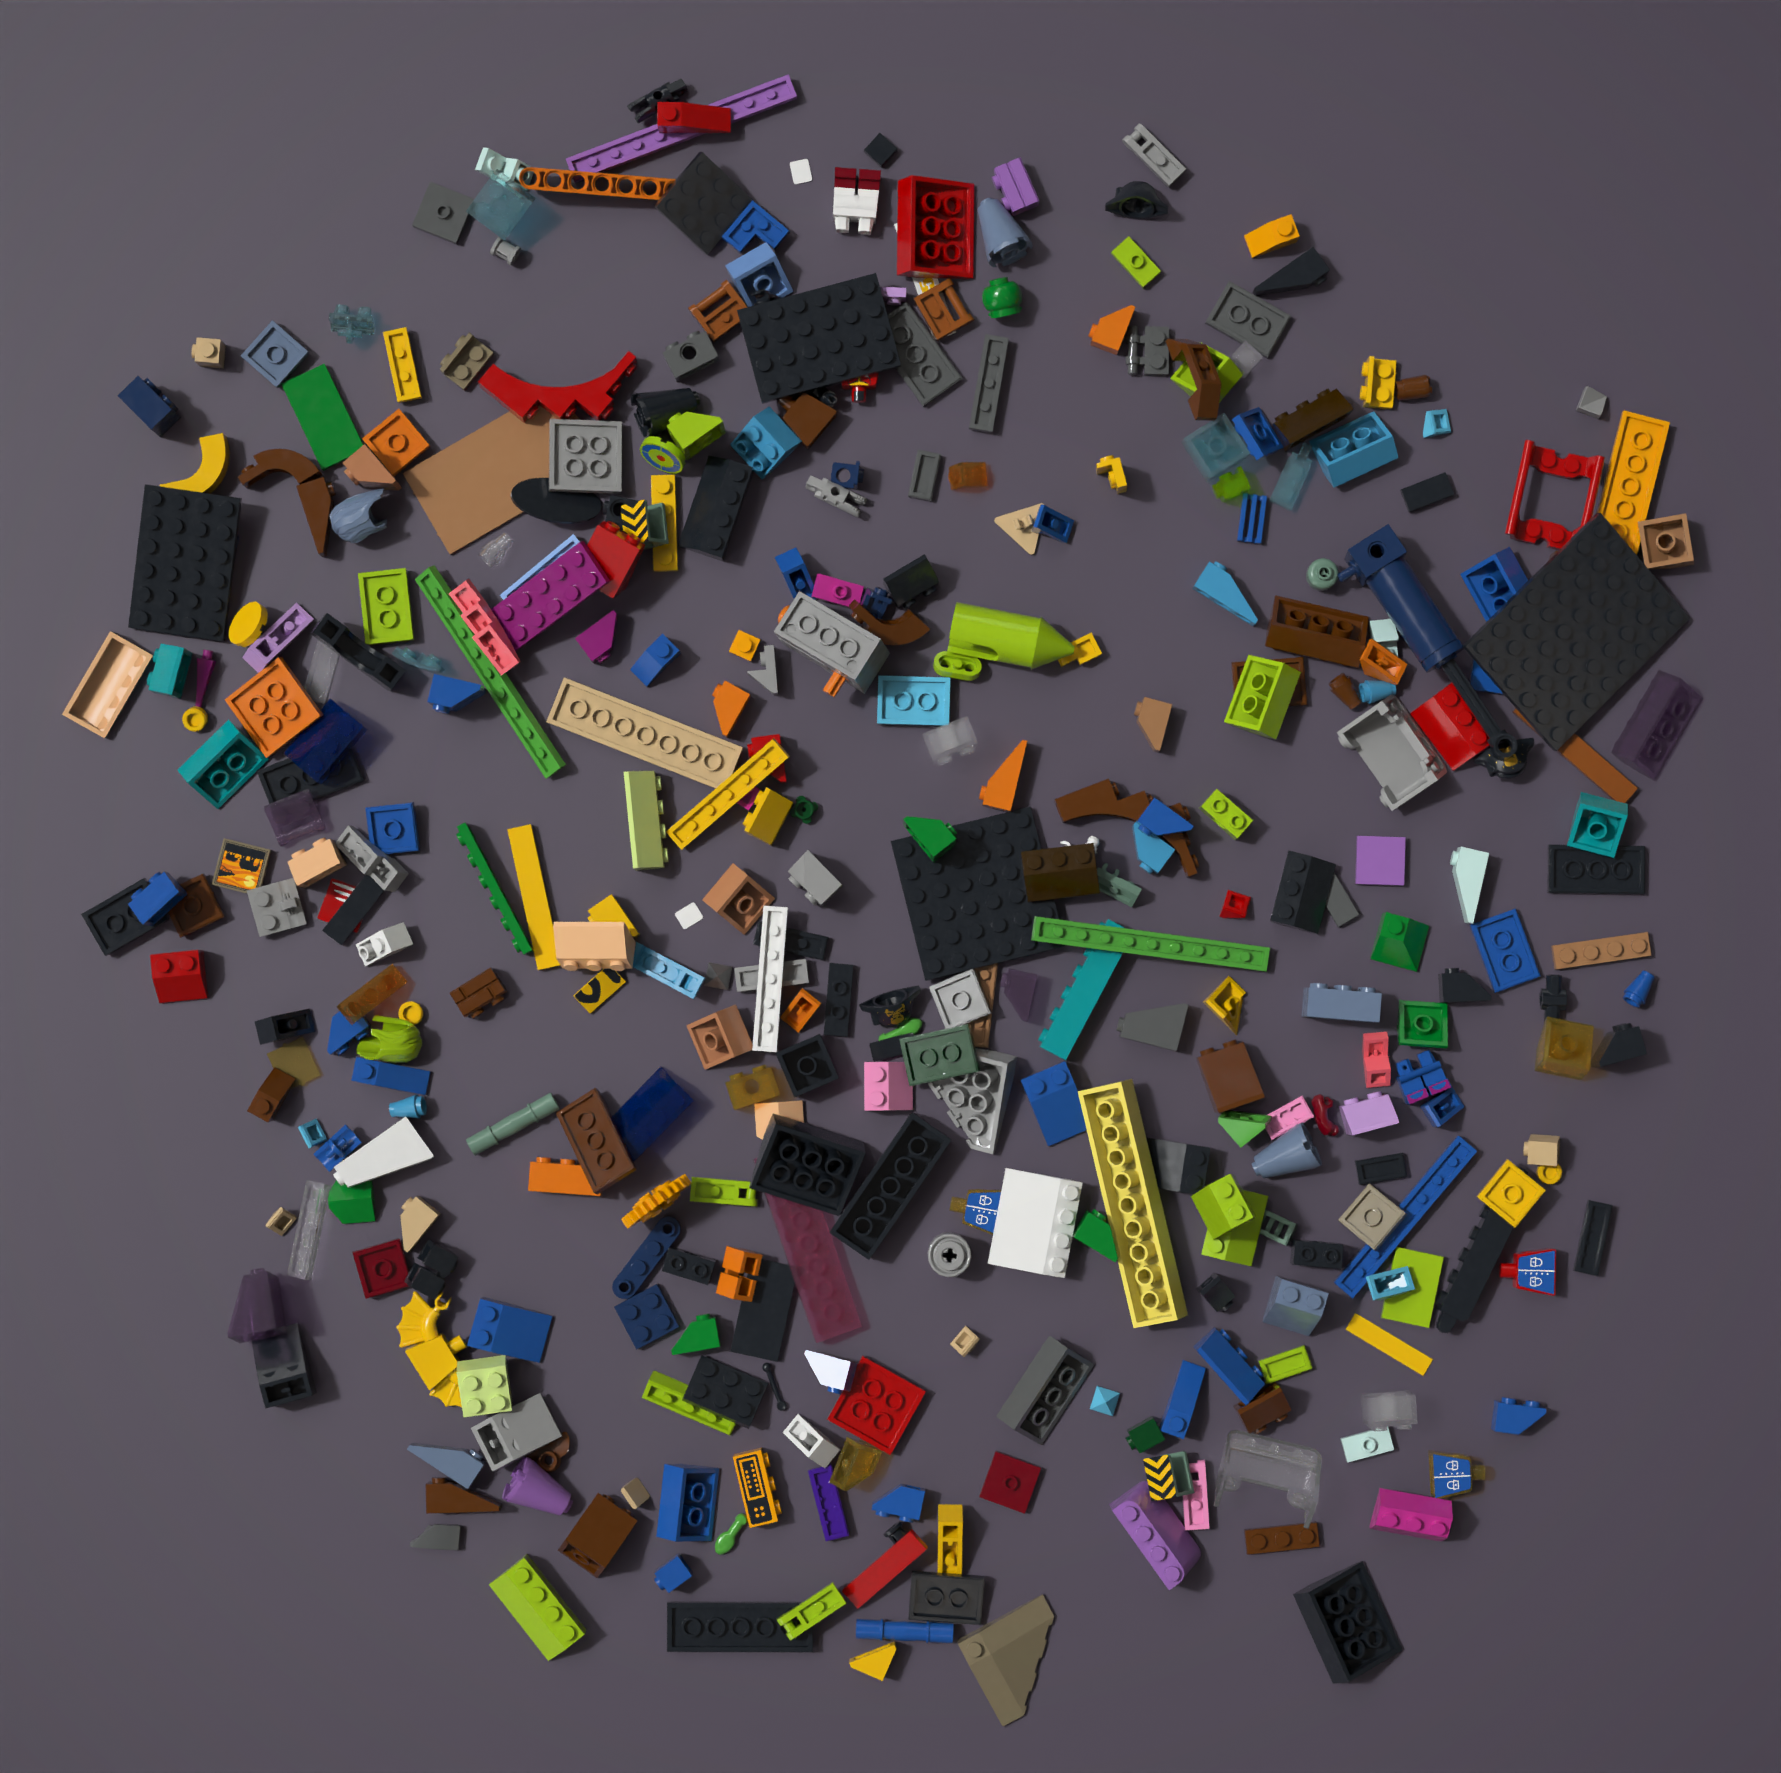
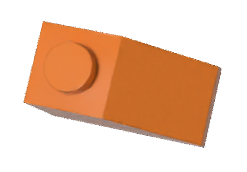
(1111, 330)
(729, 705)

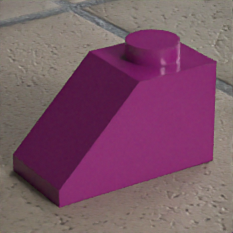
(599, 638)

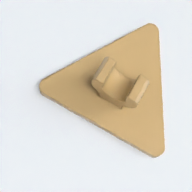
(1019, 527)

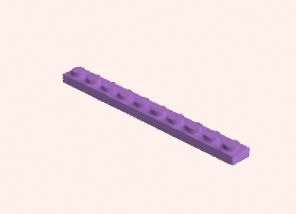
(650, 140)

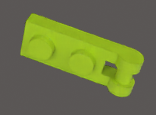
(721, 1191)
(812, 1610)

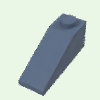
(454, 1462)

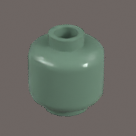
(1328, 569)

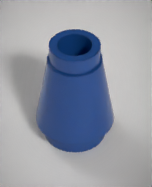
(1639, 989)

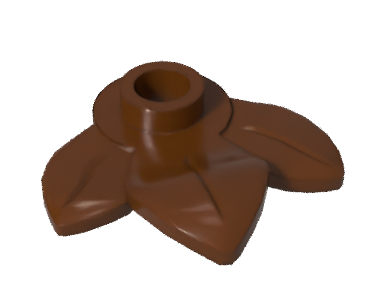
(555, 1449)

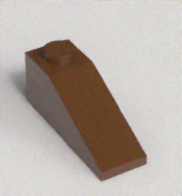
(317, 505)
(452, 1497)

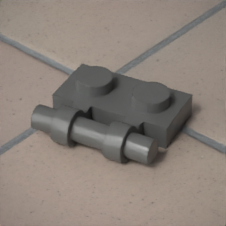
(1155, 350)

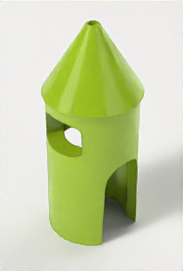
(1005, 637)

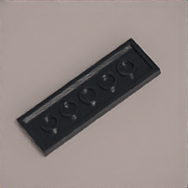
(732, 1627)

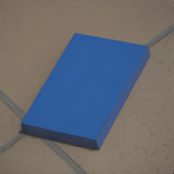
(1504, 950)

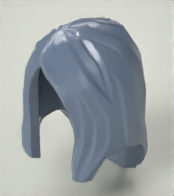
(354, 519)

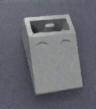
(516, 1432)

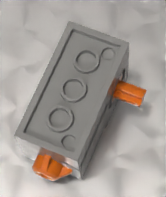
(832, 643)

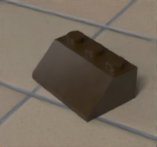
(1311, 418)
(1060, 872)

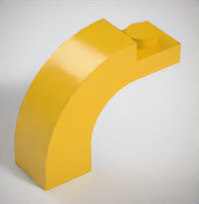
(212, 469)

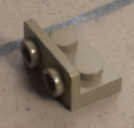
(465, 361)

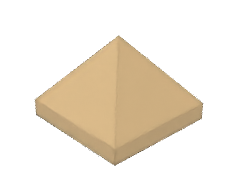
(281, 1221)
(965, 1341)

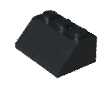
(1303, 892)

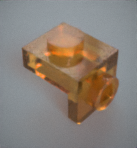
(968, 475)

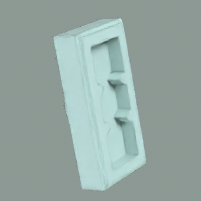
(1366, 1444)

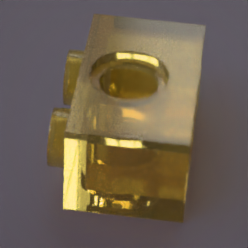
(741, 1097)

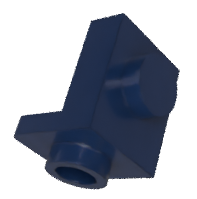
(876, 601)

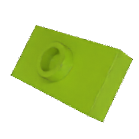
(1135, 262)

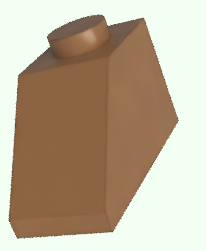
(1153, 720)

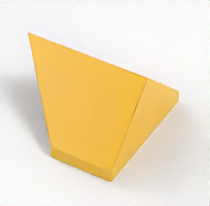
(1227, 1003)

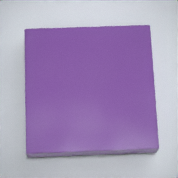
(1380, 860)

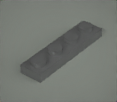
(988, 383)

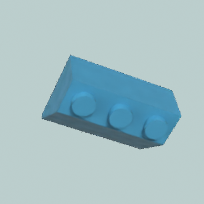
(1354, 449)

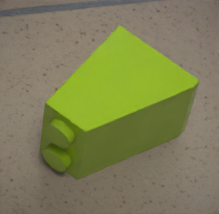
(1223, 1206)

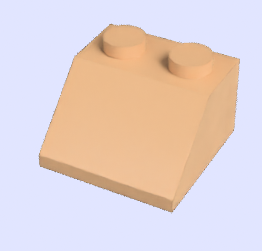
(316, 863)

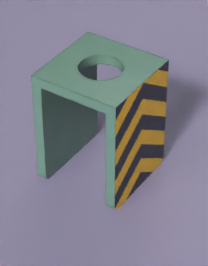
(646, 522)
(1168, 1476)

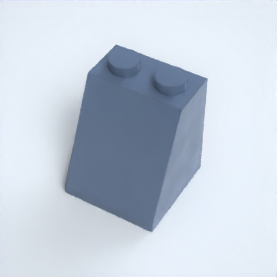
(1294, 1306)

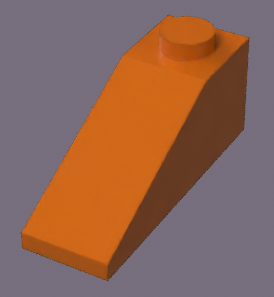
(1002, 785)

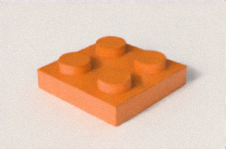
(396, 442)

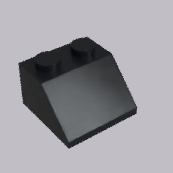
(911, 582)
(1619, 1045)

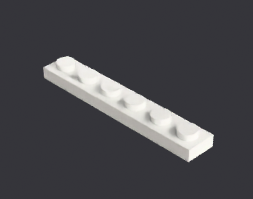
(770, 978)

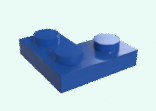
(755, 222)

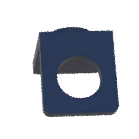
(856, 474)

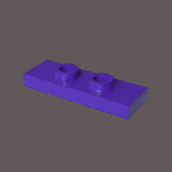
(828, 1503)

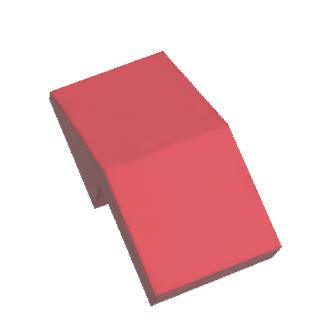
(1376, 1059)

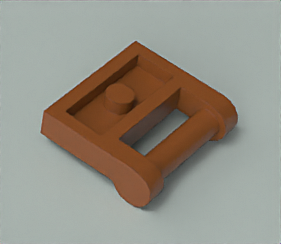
(936, 312)
(724, 317)

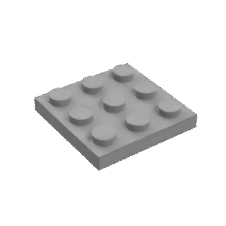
(585, 456)

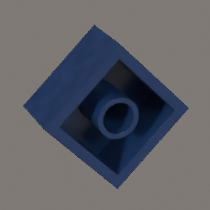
(144, 400)

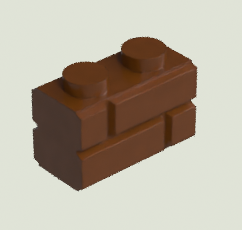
(478, 993)

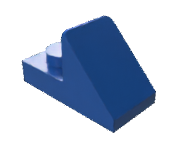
(1052, 524)

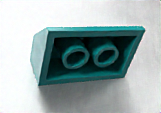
(222, 764)

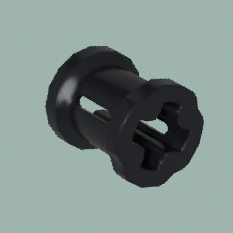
(895, 1532)

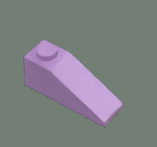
(277, 638)

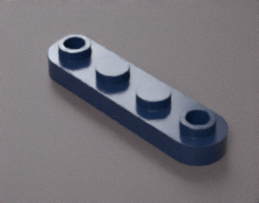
(646, 1257)

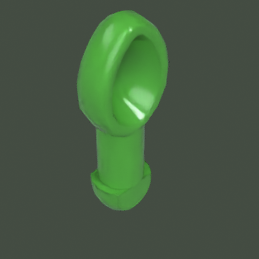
(912, 1025)
(727, 1539)

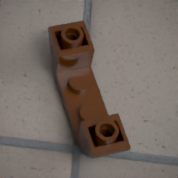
(1205, 400)

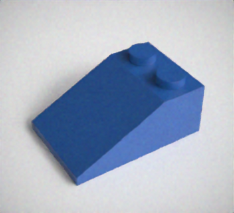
(1055, 1103)
(509, 1330)

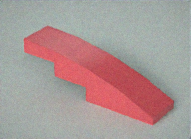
(486, 627)

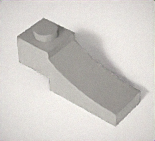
(371, 860)

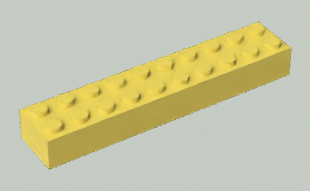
(1133, 1203)

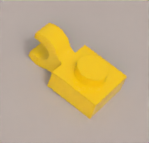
(1085, 650)

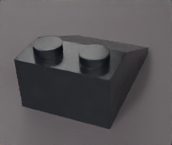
(1179, 1165)

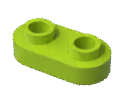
(957, 666)

